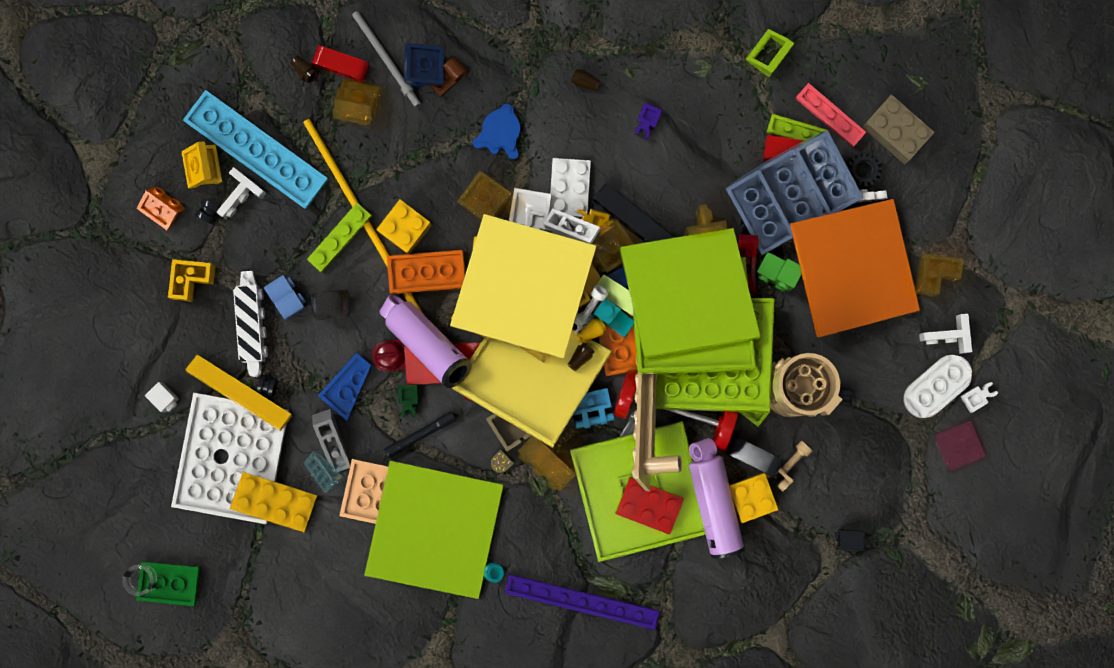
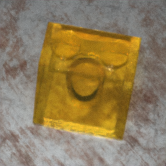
(356, 102)

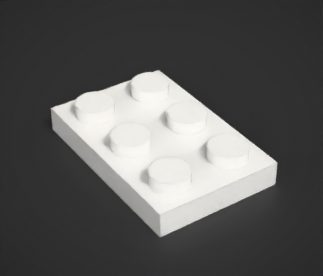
(570, 186)

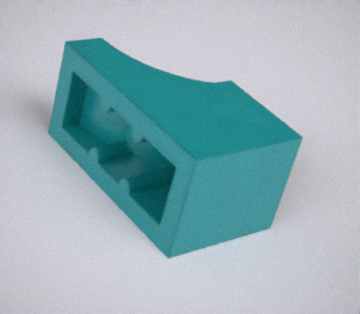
(614, 317)

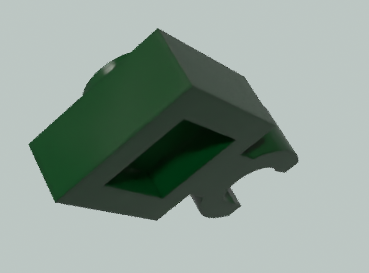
(408, 396)

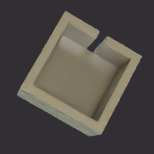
(506, 432)

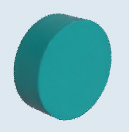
(493, 572)

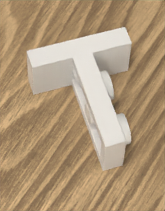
(239, 195)
(962, 334)

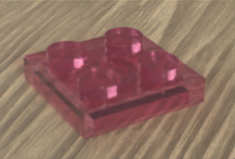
(959, 445)

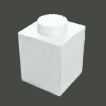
(162, 397)

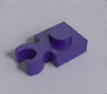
(649, 118)

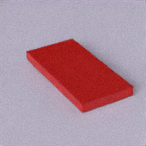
(418, 373)

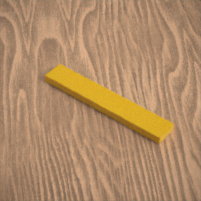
(238, 392)

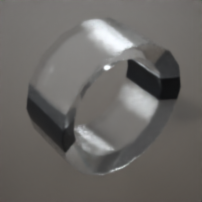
(126, 579)

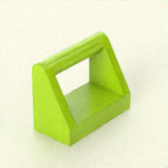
(786, 47)

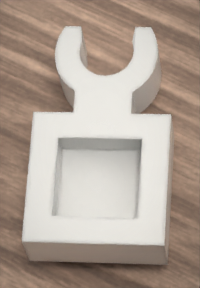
(872, 196)
(976, 397)

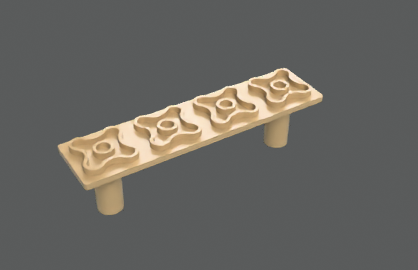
(644, 434)

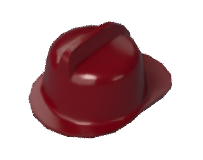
(389, 355)

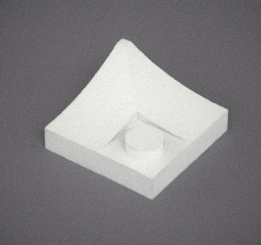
(530, 208)

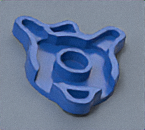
(499, 132)

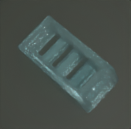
(325, 481)

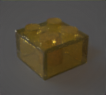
(484, 197)
(608, 245)

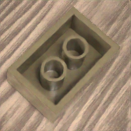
(898, 129)

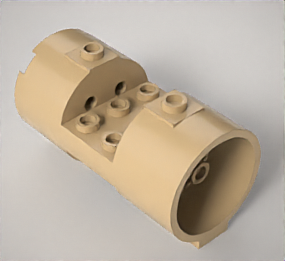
(804, 386)

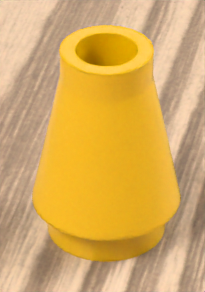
(592, 330)

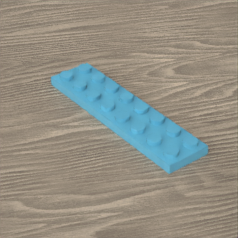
(255, 149)

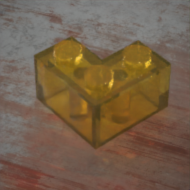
(933, 269)

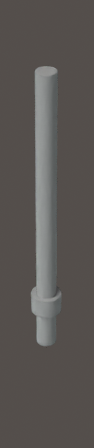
(406, 88)

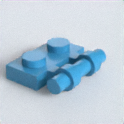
(591, 402)

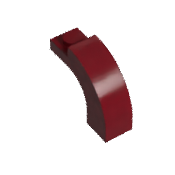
(748, 248)

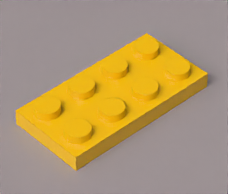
(273, 501)

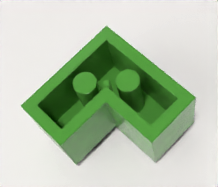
(778, 272)

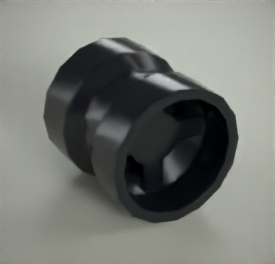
(207, 211)

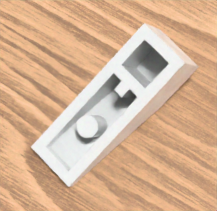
(571, 227)

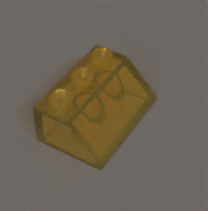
(546, 463)

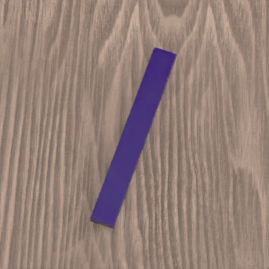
(582, 601)

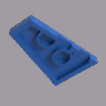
(346, 385)

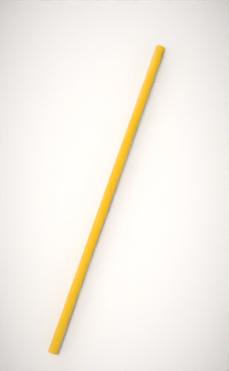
(352, 199)

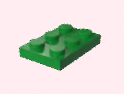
(174, 584)

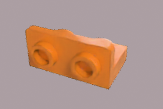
(160, 207)

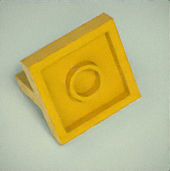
(201, 165)

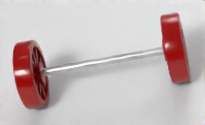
(724, 425)

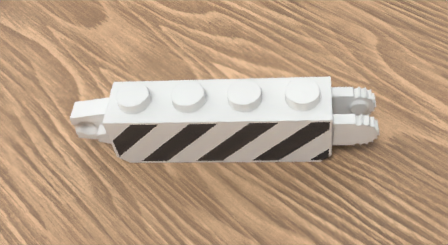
(250, 324)

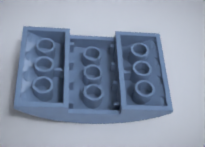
(793, 187)

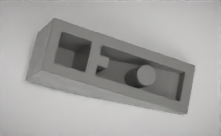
(331, 440)

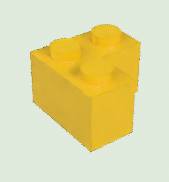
(185, 275)

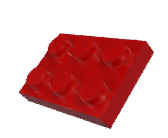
(651, 508)

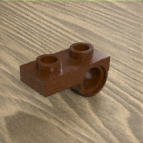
(452, 73)

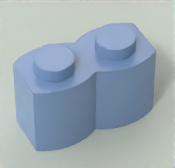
(285, 297)

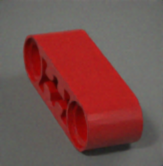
(340, 64)

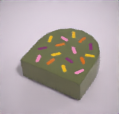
(501, 462)

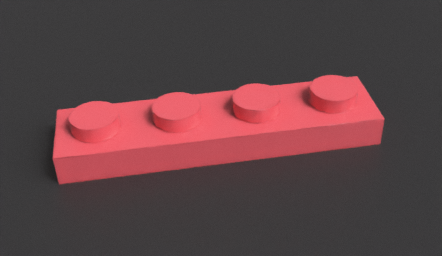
(830, 115)

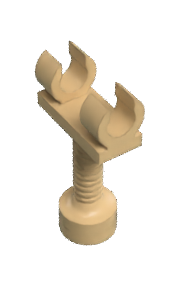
(802, 450)

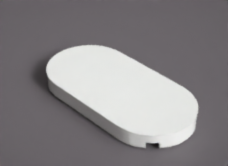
(937, 386)

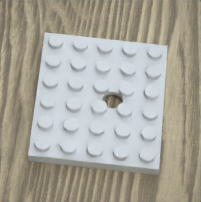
(251, 447)

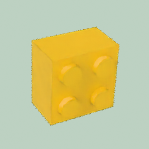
(404, 227)
(752, 497)

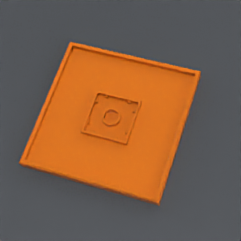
(854, 267)

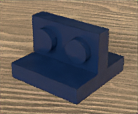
(423, 65)

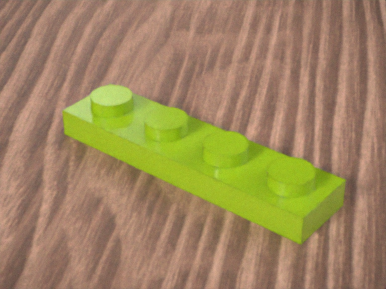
(339, 237)

